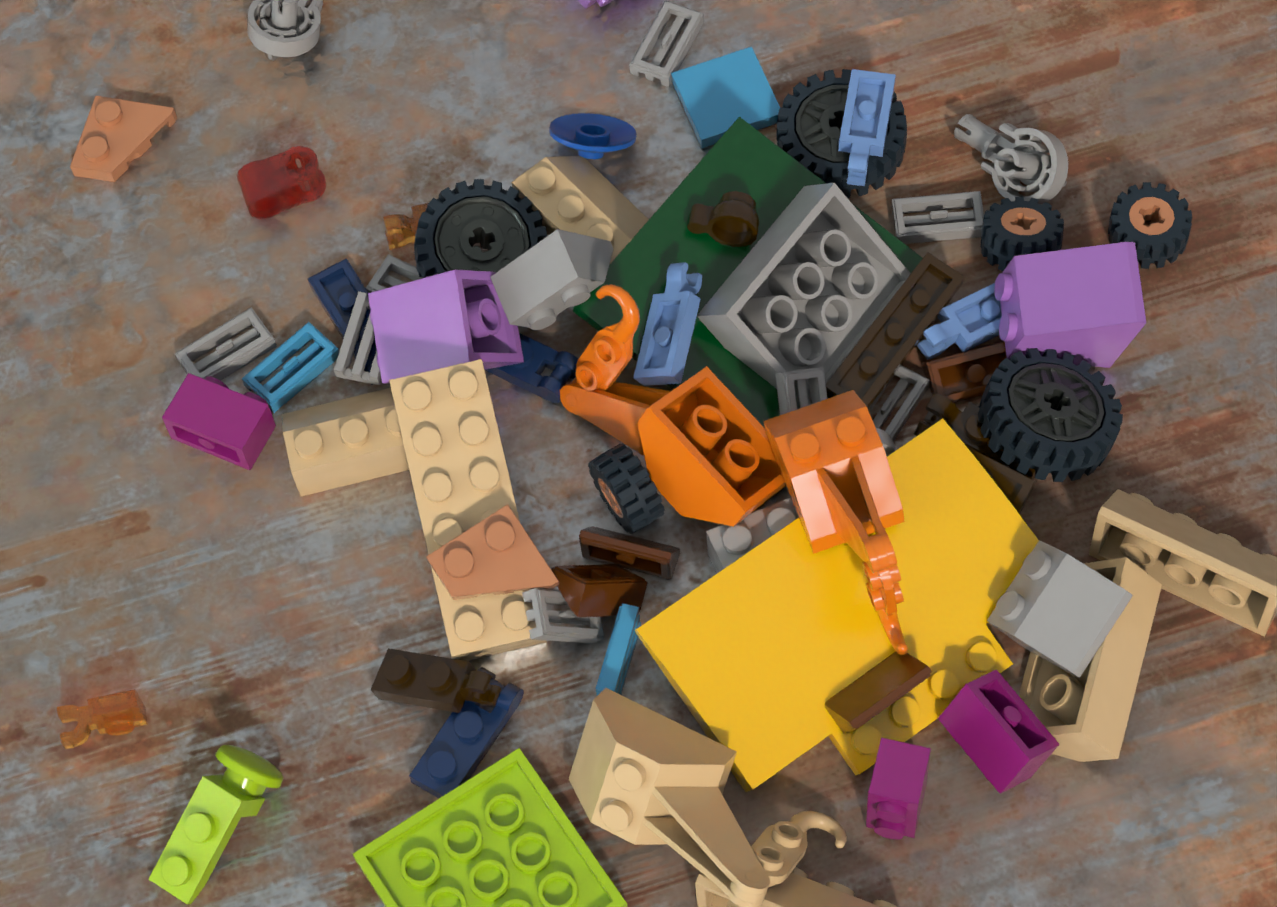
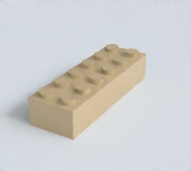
(457, 483)

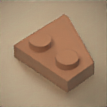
(117, 135)
(491, 559)

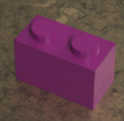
(219, 420)
(998, 731)
(897, 789)

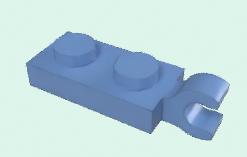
(865, 120)
(964, 322)
(669, 328)

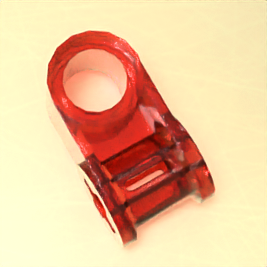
(278, 183)

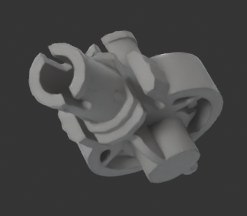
(290, 27)
(1019, 158)

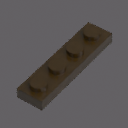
(896, 330)

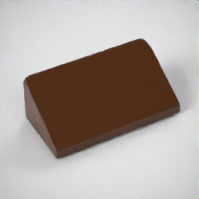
(964, 373)
(629, 552)
(599, 588)
(876, 690)

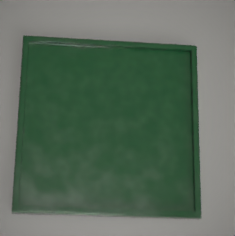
(737, 162)

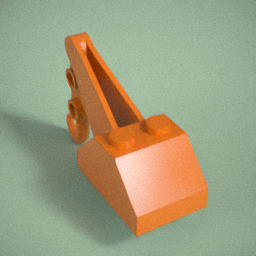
(695, 440)
(844, 491)

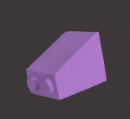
(1072, 302)
(441, 325)

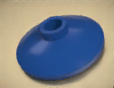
(592, 134)

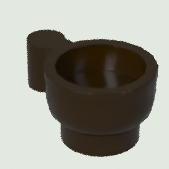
(730, 222)

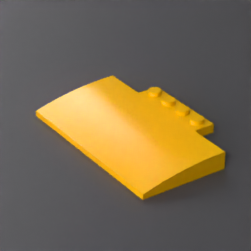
(795, 627)

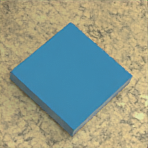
(724, 90)

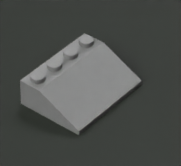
(805, 288)

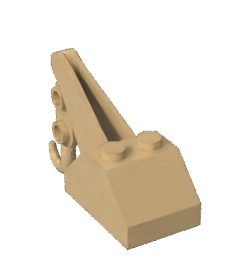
(666, 786)

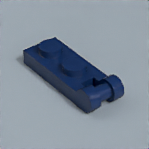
(536, 359)
(464, 741)

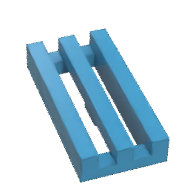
(296, 372)
(619, 650)

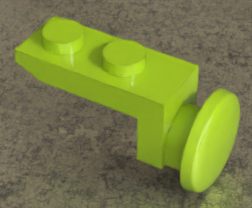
(212, 820)

